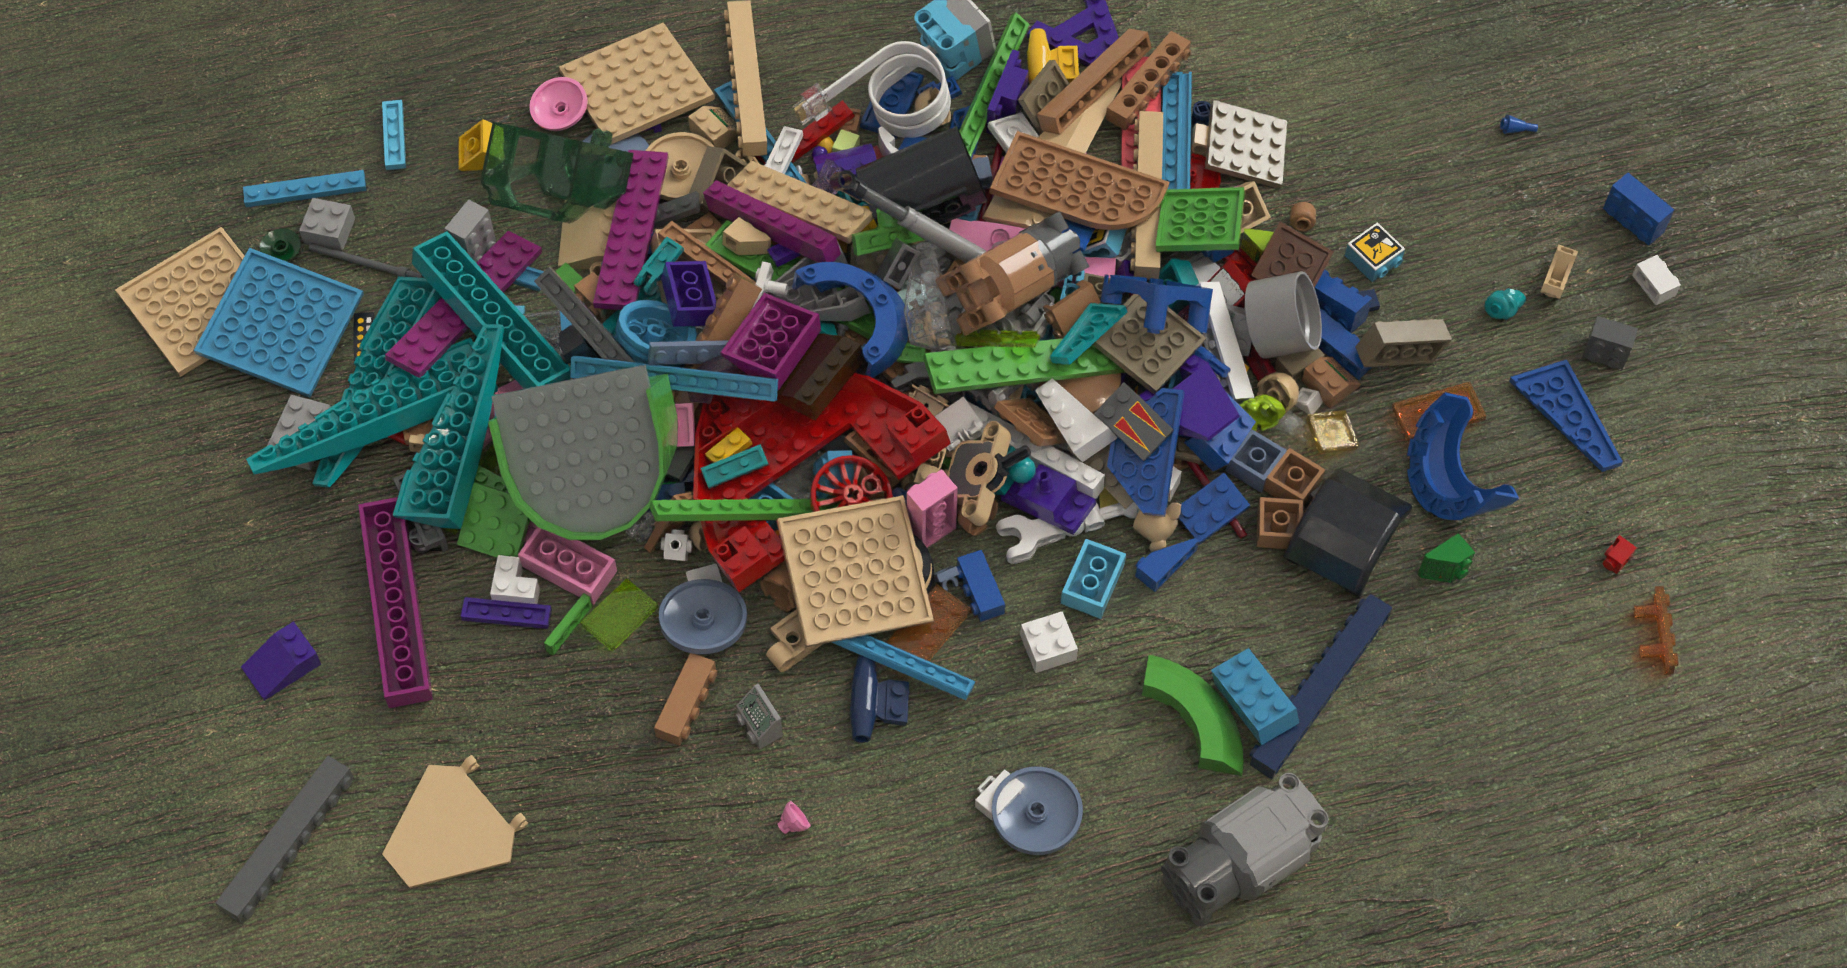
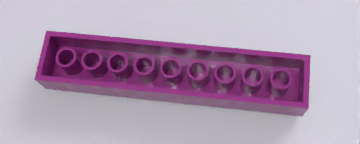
(395, 604)

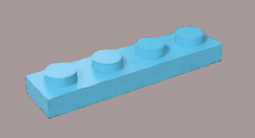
(394, 134)

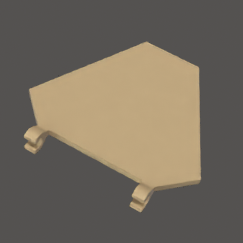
(449, 829)

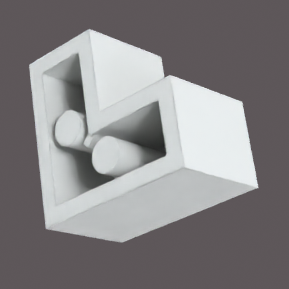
(509, 584)

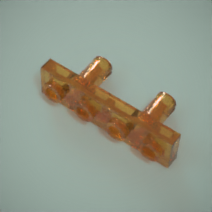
(1664, 621)

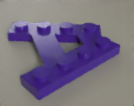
(1095, 16)

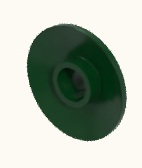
(281, 239)

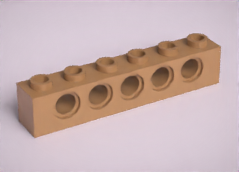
(1148, 80)

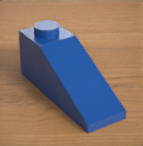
(1163, 563)

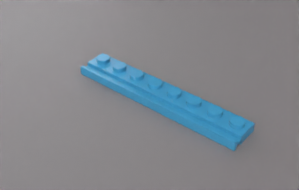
(1177, 131)

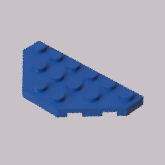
(1150, 479)

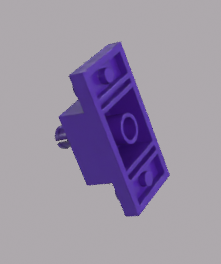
(1008, 91)
(1051, 499)

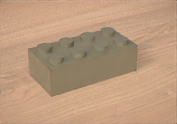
(1403, 342)

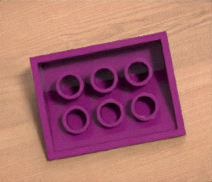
(772, 338)

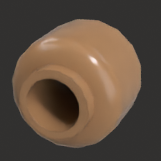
(1302, 216)

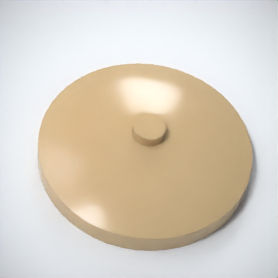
(685, 157)

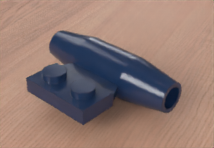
(875, 700)

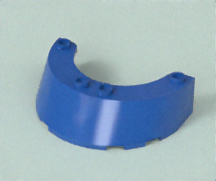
(888, 308)
(1437, 469)

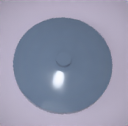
(702, 616)
(1043, 814)

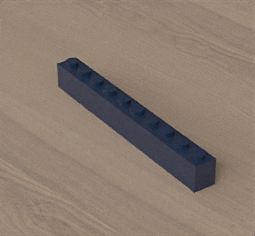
(1323, 682)

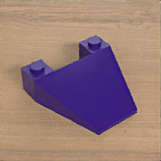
(1205, 401)

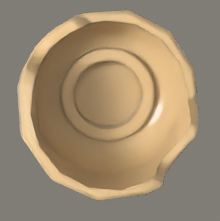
(697, 536)

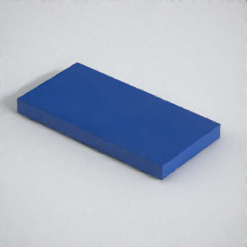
(895, 99)

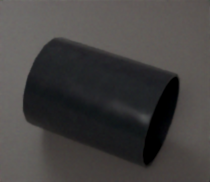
(929, 177)

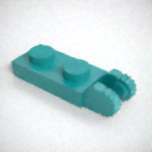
(666, 252)

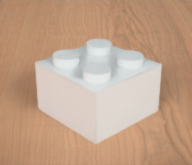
(1048, 642)

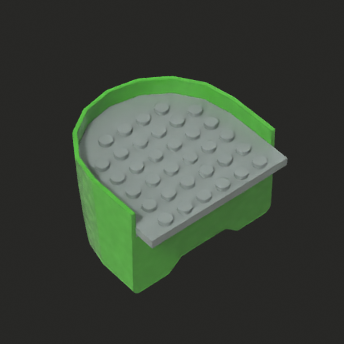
(586, 450)

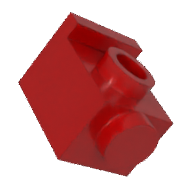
(1618, 554)

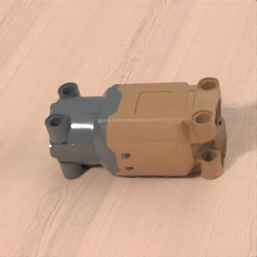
(1013, 272)

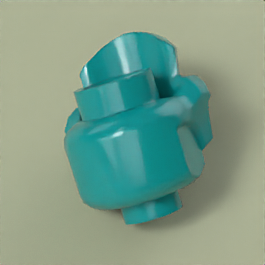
(1504, 303)

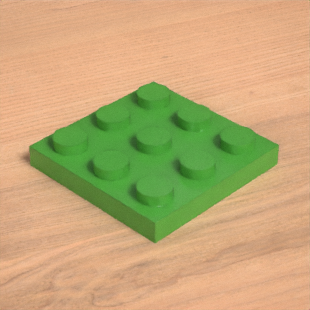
(493, 523)

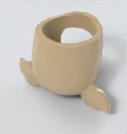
(1158, 528)

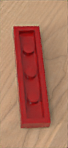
(819, 130)

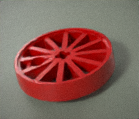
(877, 477)

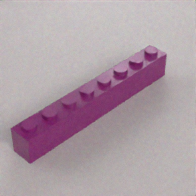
(775, 223)

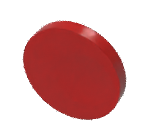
(1202, 177)

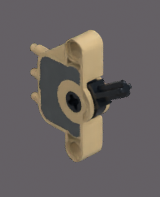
(981, 469)

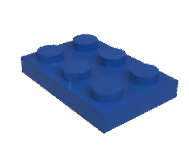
(1212, 508)

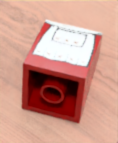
(1233, 281)

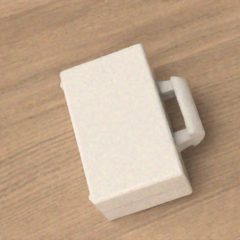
(1007, 795)

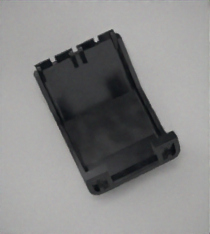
(1346, 530)

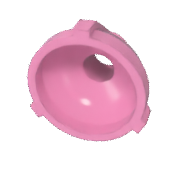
(793, 819)

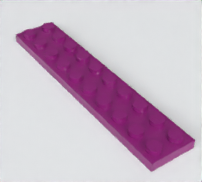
(631, 231)
(441, 325)

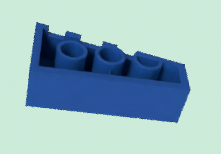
(1341, 302)

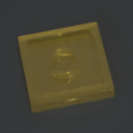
(1332, 431)

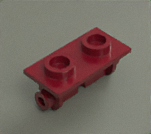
(1260, 366)

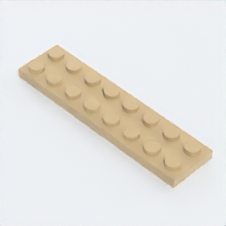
(802, 201)

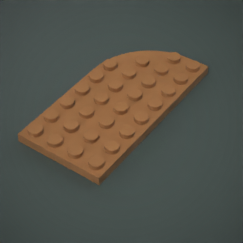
(1076, 185)

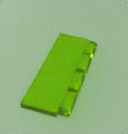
(1006, 338)

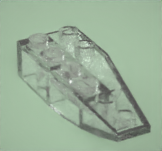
(925, 307)

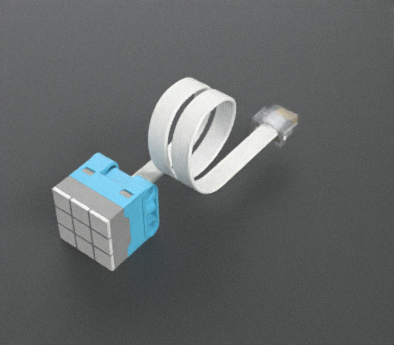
(956, 37)

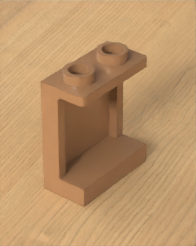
(1069, 309)

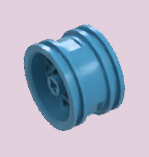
(646, 323)

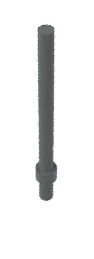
(399, 271)

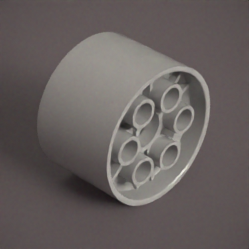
(1283, 315)

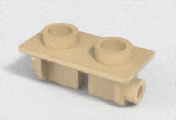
(936, 404)

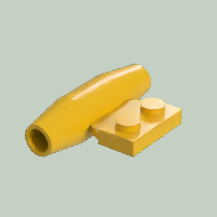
(1039, 54)

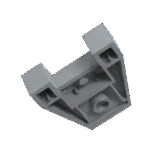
(830, 304)

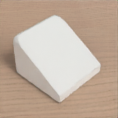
(1309, 400)

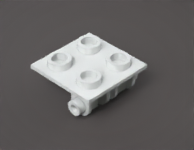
(960, 423)

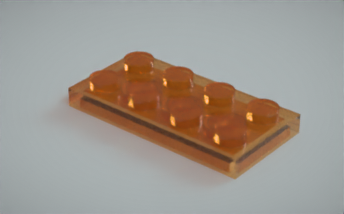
(1410, 410)
(928, 638)

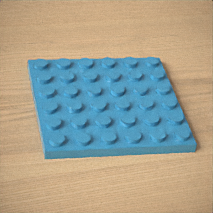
(279, 322)

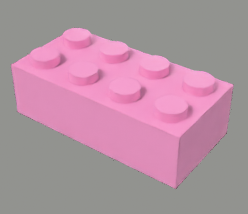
(932, 507)
(568, 563)

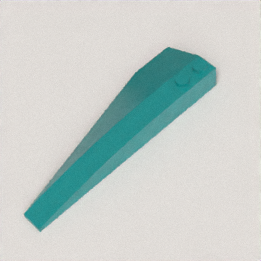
(446, 466)

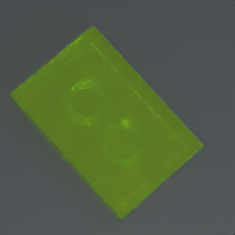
(619, 614)

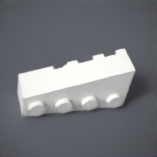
(1076, 423)

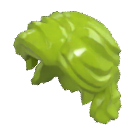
(1264, 410)

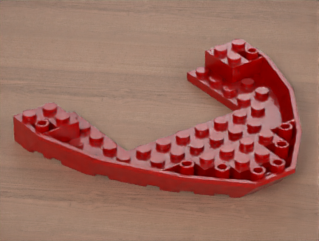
(887, 420)

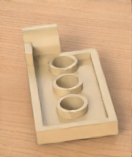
(787, 654)

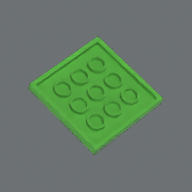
(1200, 219)

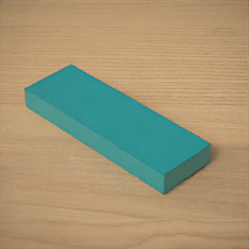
(734, 466)

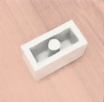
(1656, 279)

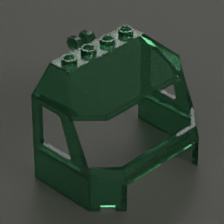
(564, 167)

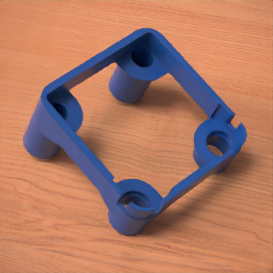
(1159, 297)

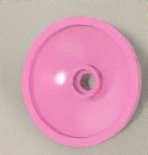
(555, 96)

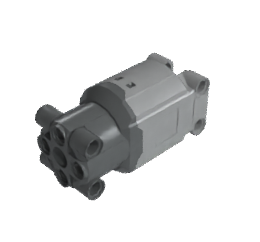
(1245, 848)

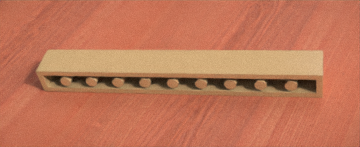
(747, 79)
(1149, 161)

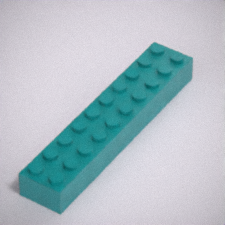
(481, 302)

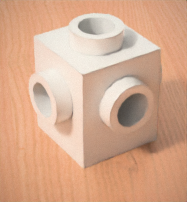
(681, 552)

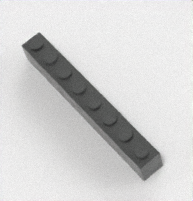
(284, 840)

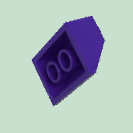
(847, 159)

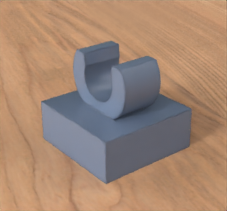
(945, 575)

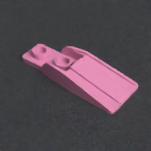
(983, 233)

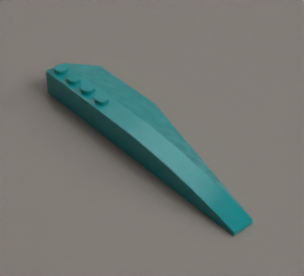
(401, 310)
(369, 415)

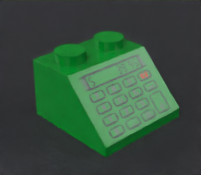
(1448, 561)

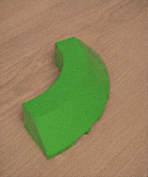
(1201, 709)

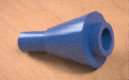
(1511, 125)

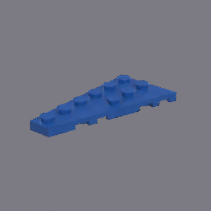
(1564, 403)

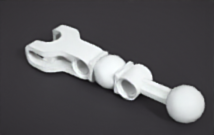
(1040, 533)

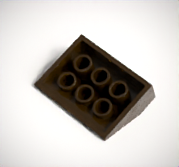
(820, 374)

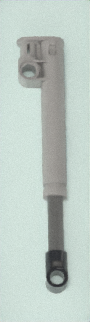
(909, 218)

